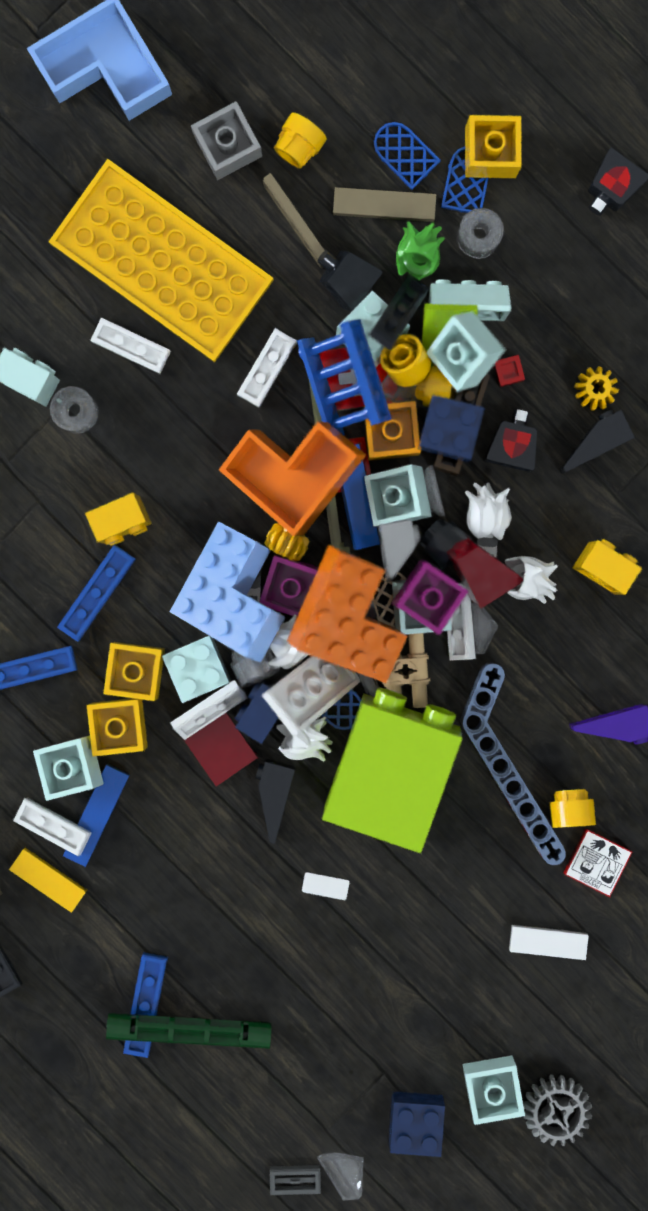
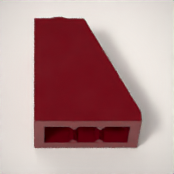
(482, 572)

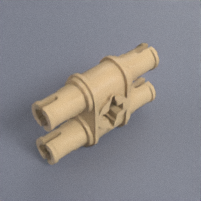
(417, 676)

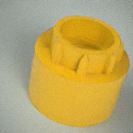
(406, 361)
(434, 384)
(572, 809)

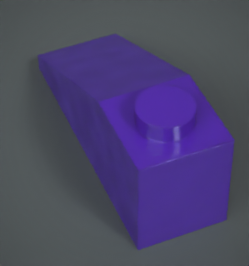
(624, 724)

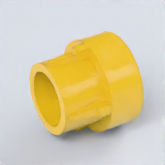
(299, 140)

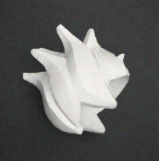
(488, 512)
(535, 577)
(286, 655)
(306, 743)

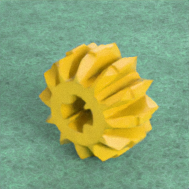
(587, 385)
(286, 544)

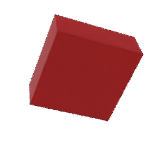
(509, 371)

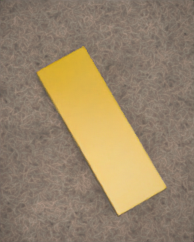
(48, 879)

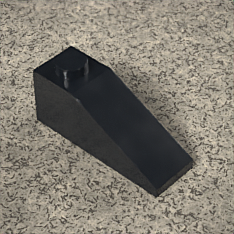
(603, 436)
(274, 789)

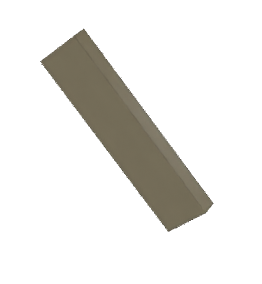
(384, 204)
(293, 217)

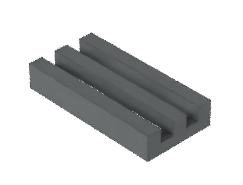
(295, 1170)

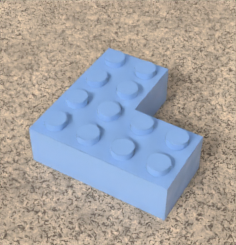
(98, 47)
(218, 590)

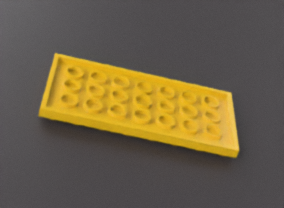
(161, 260)

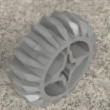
(566, 1130)

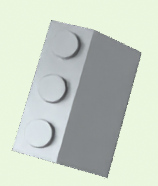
(396, 545)

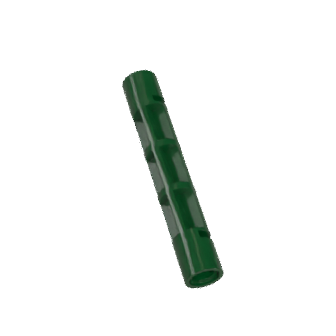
(188, 1030)

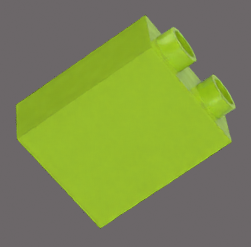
(393, 770)

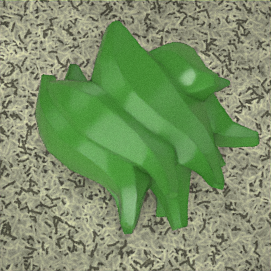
(419, 251)

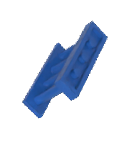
(366, 374)

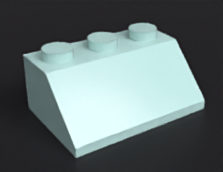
(492, 298)

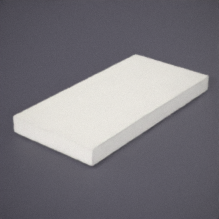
(309, 692)

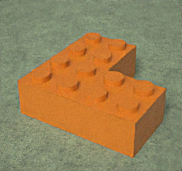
(297, 486)
(334, 618)

